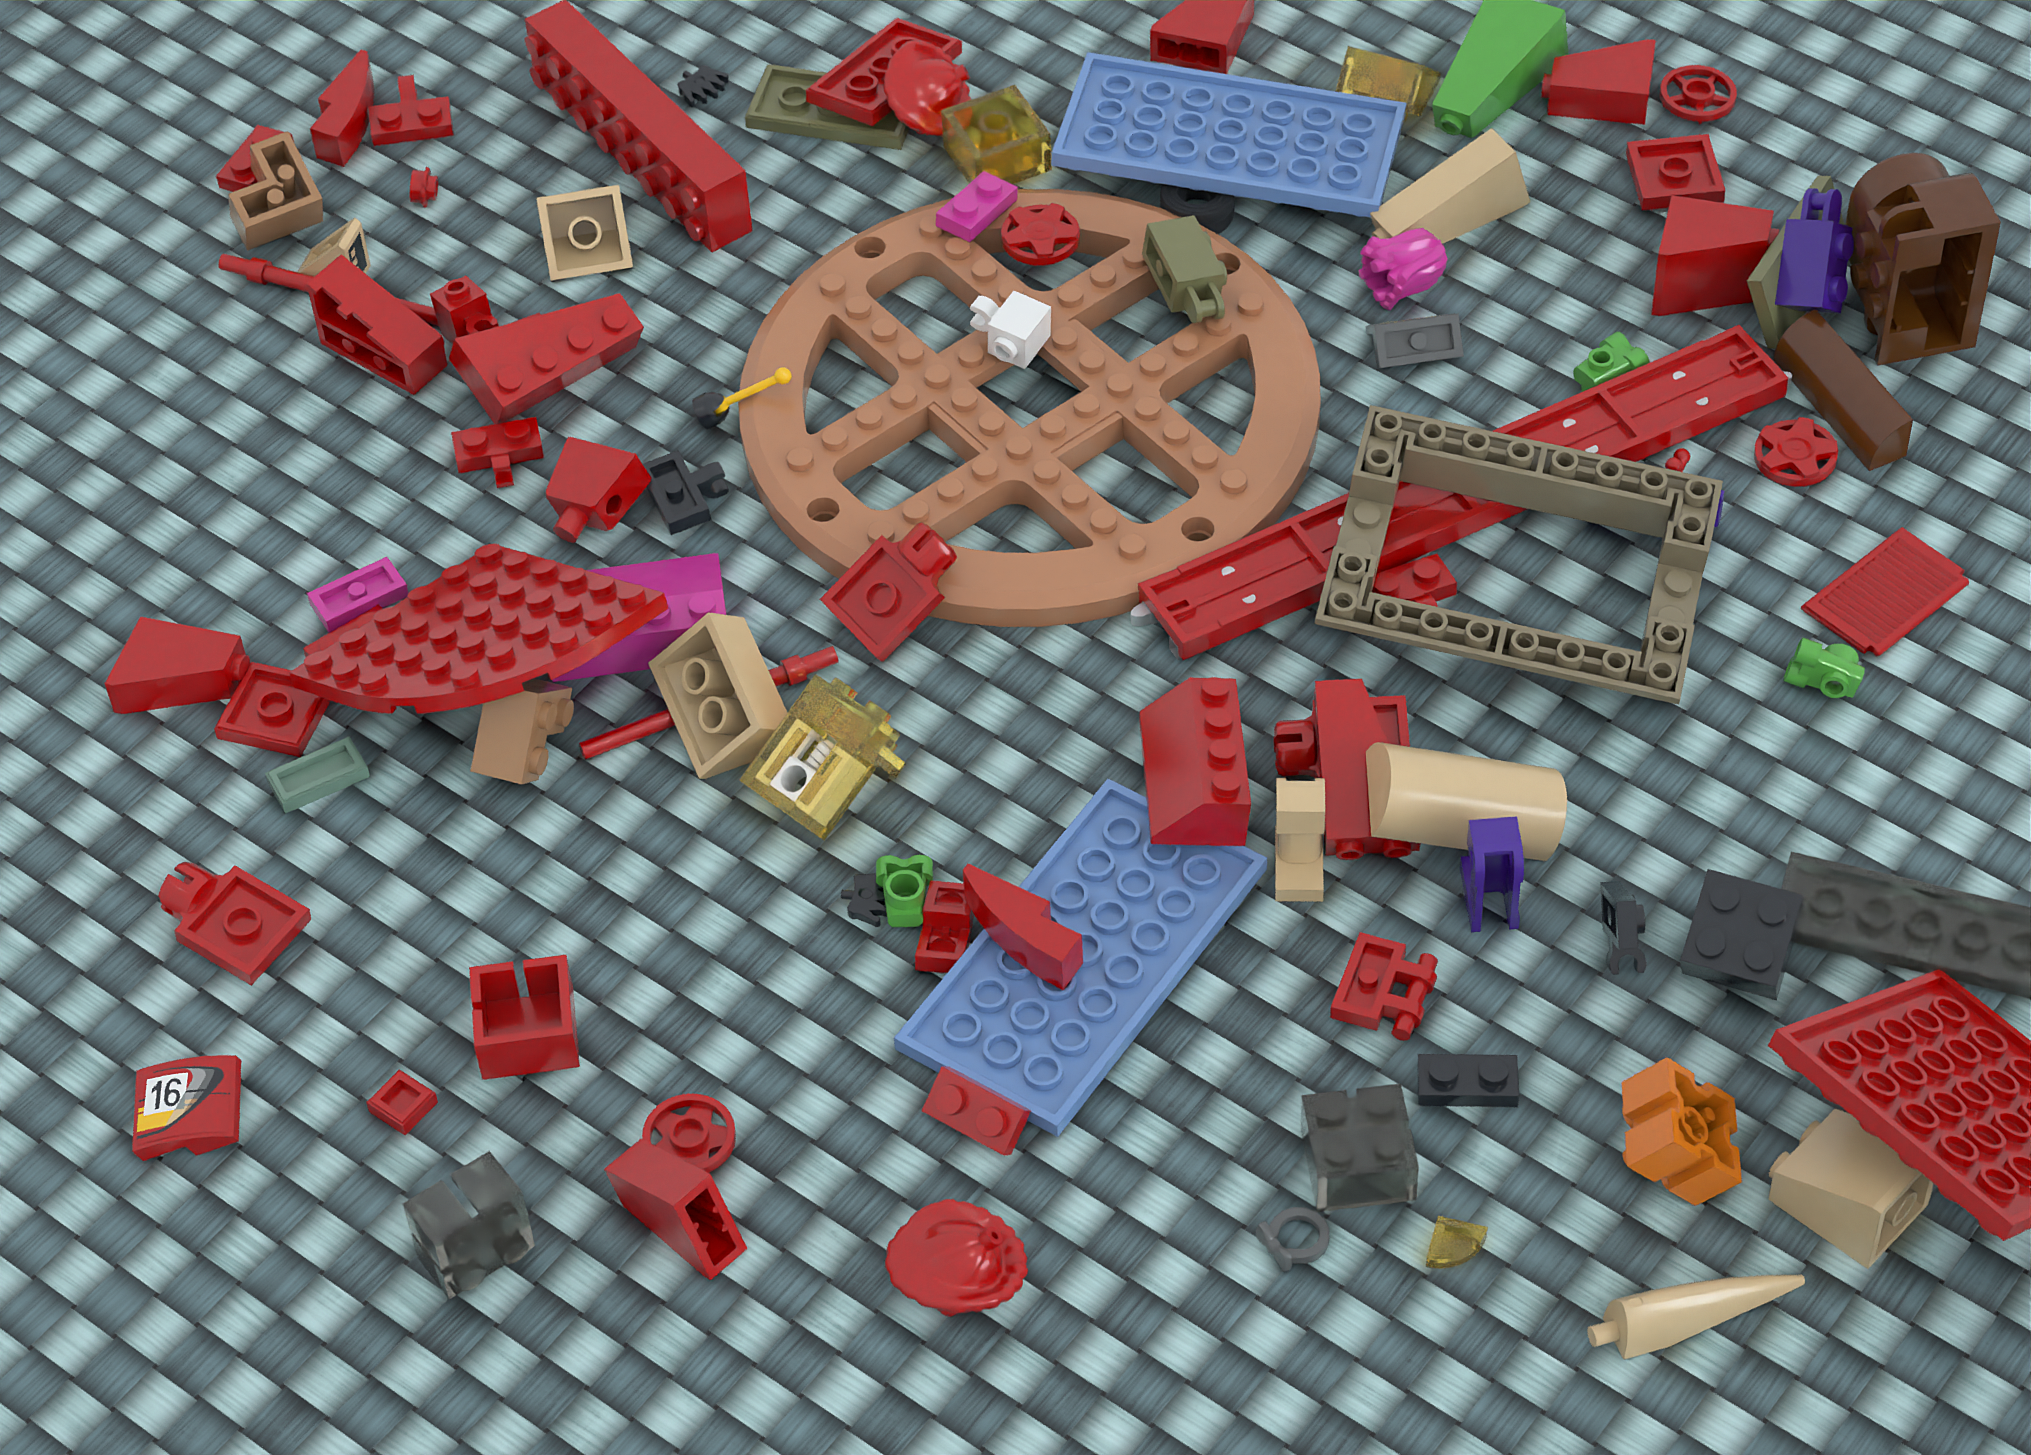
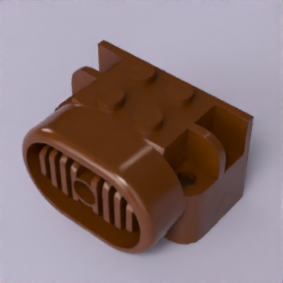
(1921, 256)

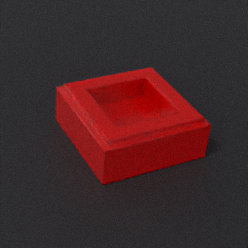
(402, 1102)

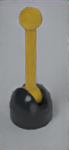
(713, 408)

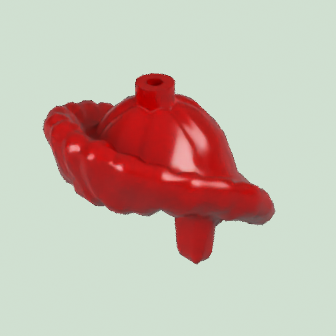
(922, 84)
(956, 1258)

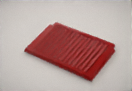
(1887, 593)

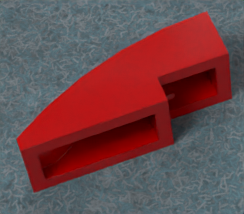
(344, 112)
(1023, 927)

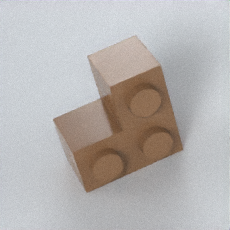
(282, 198)
(516, 730)

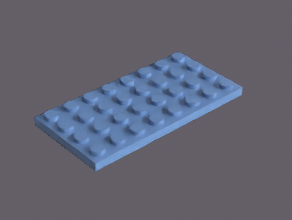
(1230, 135)
(1142, 927)

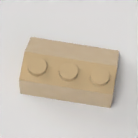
(719, 693)

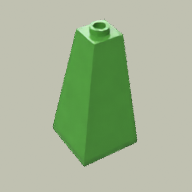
(1499, 63)

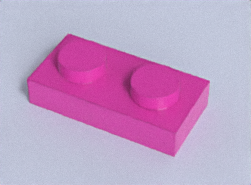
(976, 206)
(357, 592)

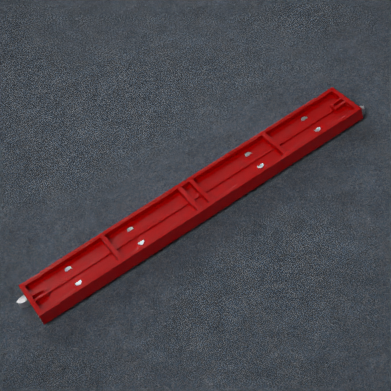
(1621, 418)

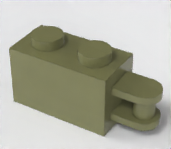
(1185, 267)

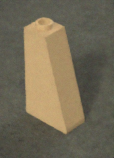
(1458, 194)

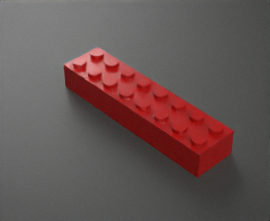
(639, 126)

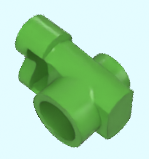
(1609, 361)
(1829, 669)
(904, 887)

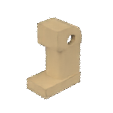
(1299, 840)

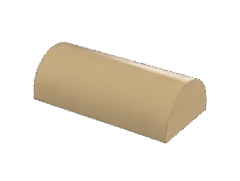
(1435, 793)

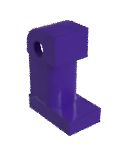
(1493, 866)

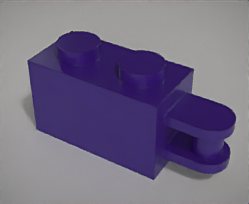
(1815, 256)

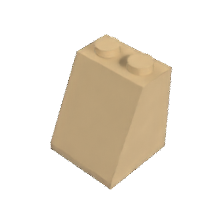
(1849, 1187)

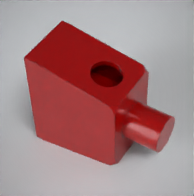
(593, 487)

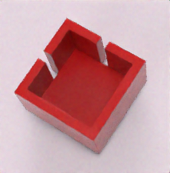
(519, 1032)

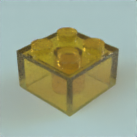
(997, 136)

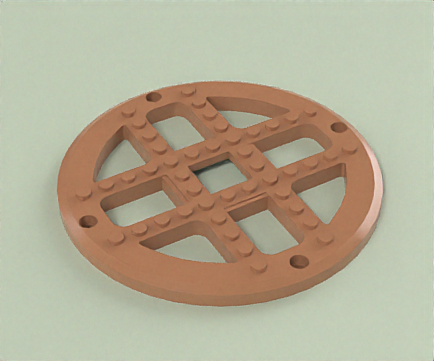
(1032, 465)

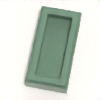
(317, 775)

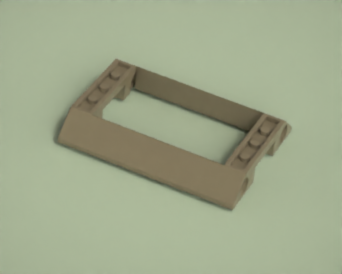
(1536, 478)

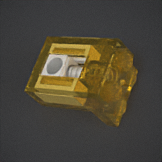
(832, 771)

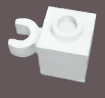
(1015, 328)

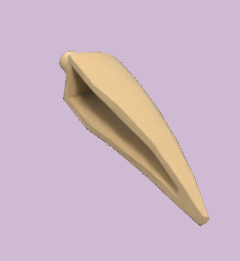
(1677, 1312)

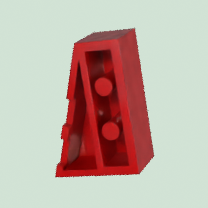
(374, 327)

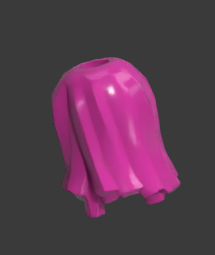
(1402, 265)

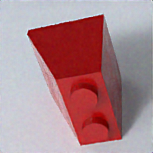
(1709, 254)

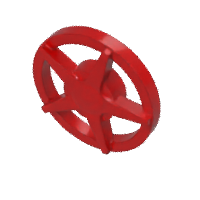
(1698, 93)

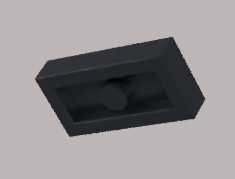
(1467, 1080)

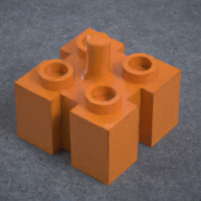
(1680, 1132)

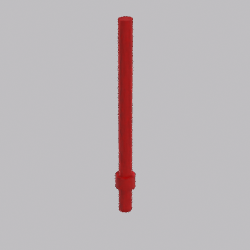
(262, 272)
(791, 671)

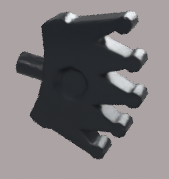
(702, 84)
(866, 900)

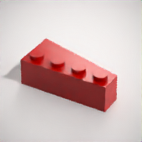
(539, 356)

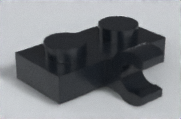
(680, 493)
(1622, 923)

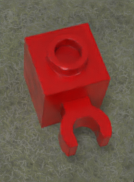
(462, 309)

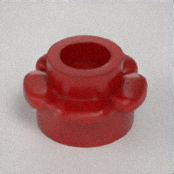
(423, 186)

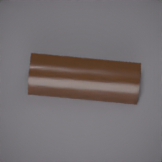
(1844, 391)

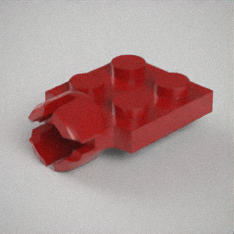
(891, 589)
(1297, 739)
(232, 918)

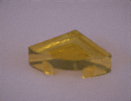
(1454, 1242)

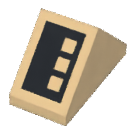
(347, 240)

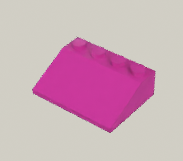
(691, 591)

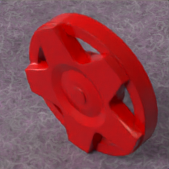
(1040, 230)
(1796, 447)
(693, 1134)

